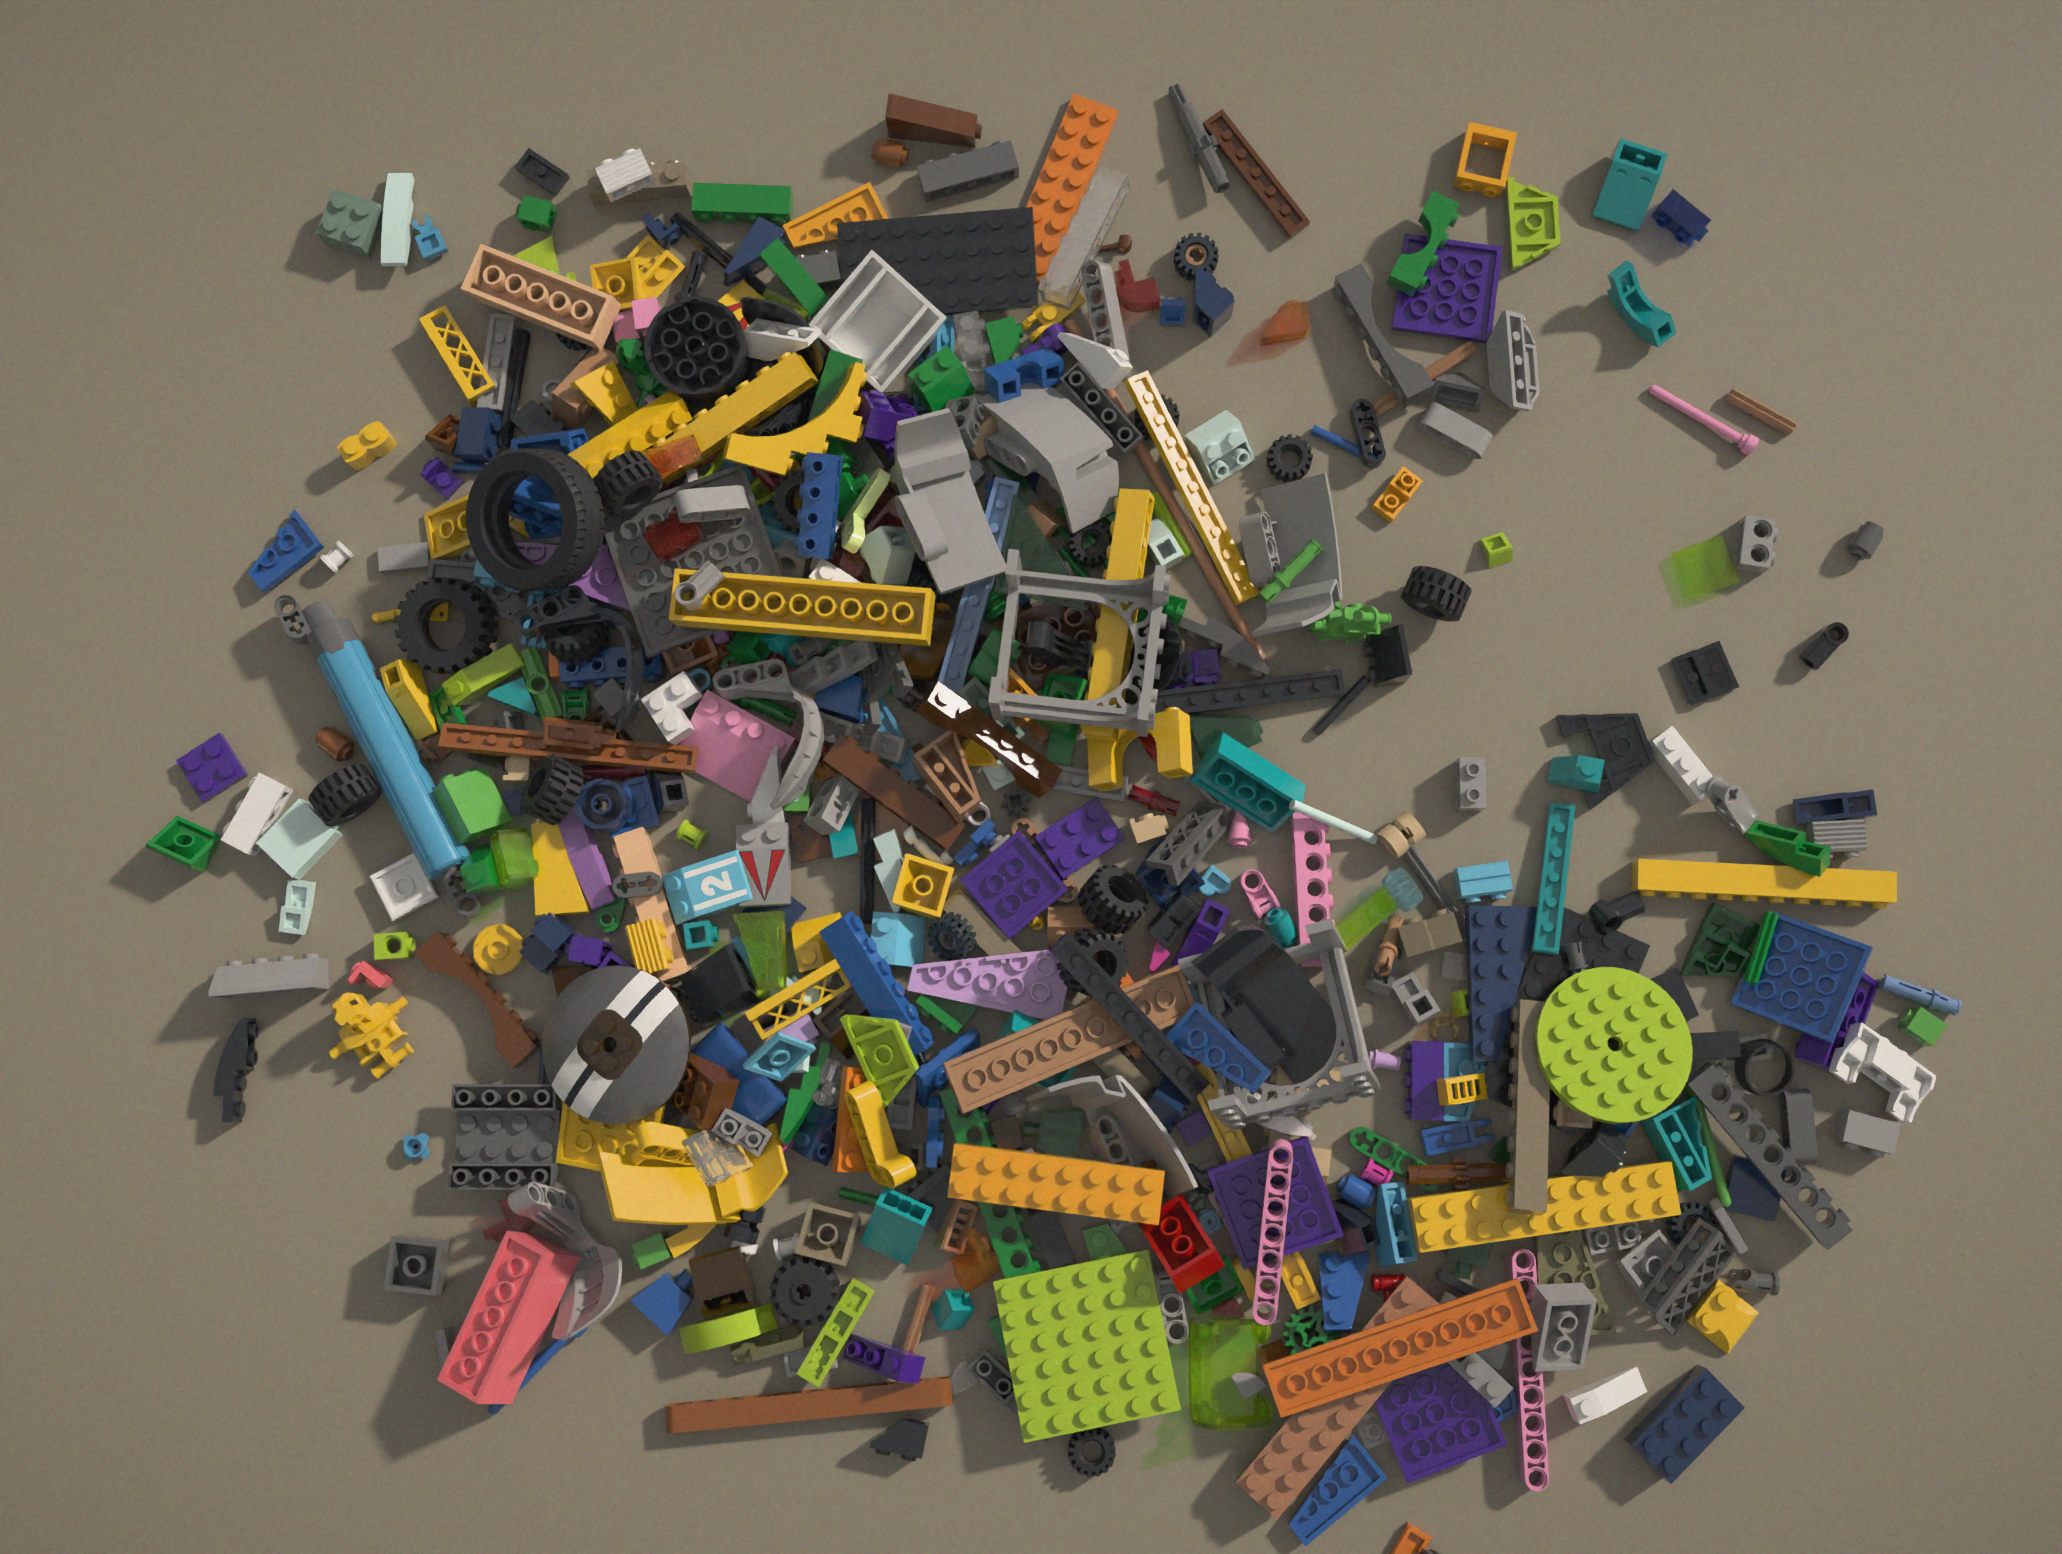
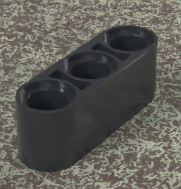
(1051, 1238)

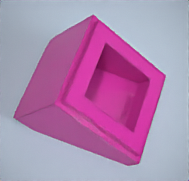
(1158, 956)

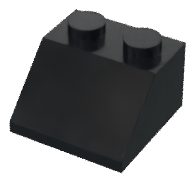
(1388, 657)

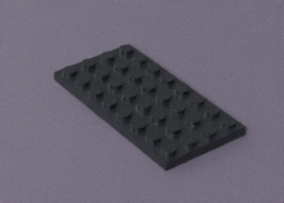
(955, 258)
(1547, 972)

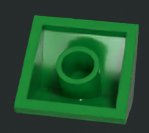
(1062, 687)
(186, 843)
(1215, 1288)

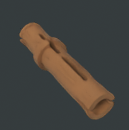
(1388, 949)

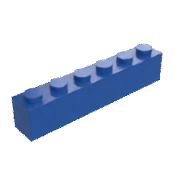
(873, 977)

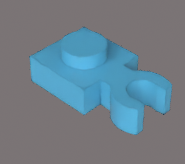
(430, 240)

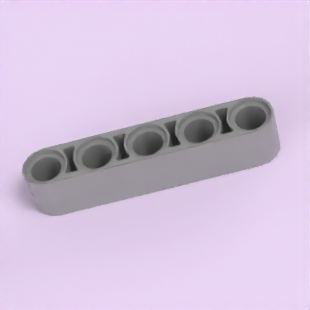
(1108, 307)

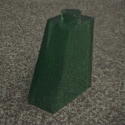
(1208, 727)

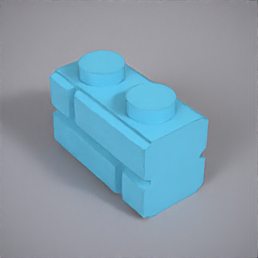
(1483, 880)

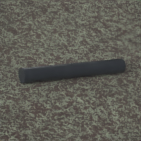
(1341, 705)

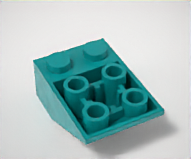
(1629, 184)

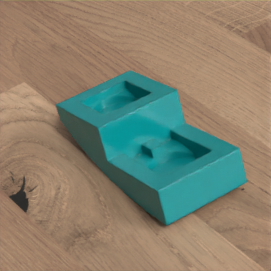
(845, 842)

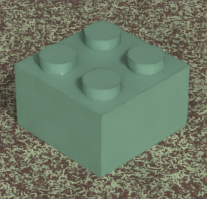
(351, 223)

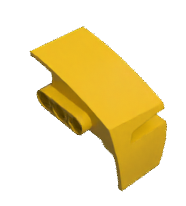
(665, 1188)

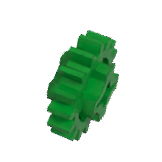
(1302, 1330)

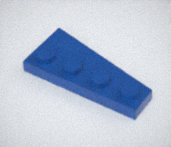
(1214, 1046)
(1339, 1489)

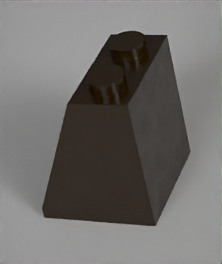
(926, 661)

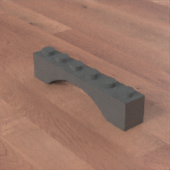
(1406, 376)

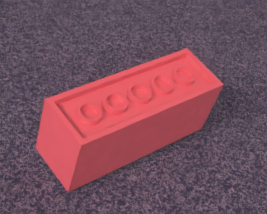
(508, 1318)

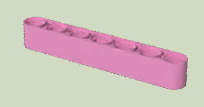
(1273, 1244)

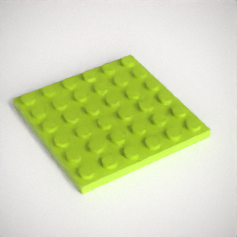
(1086, 1345)

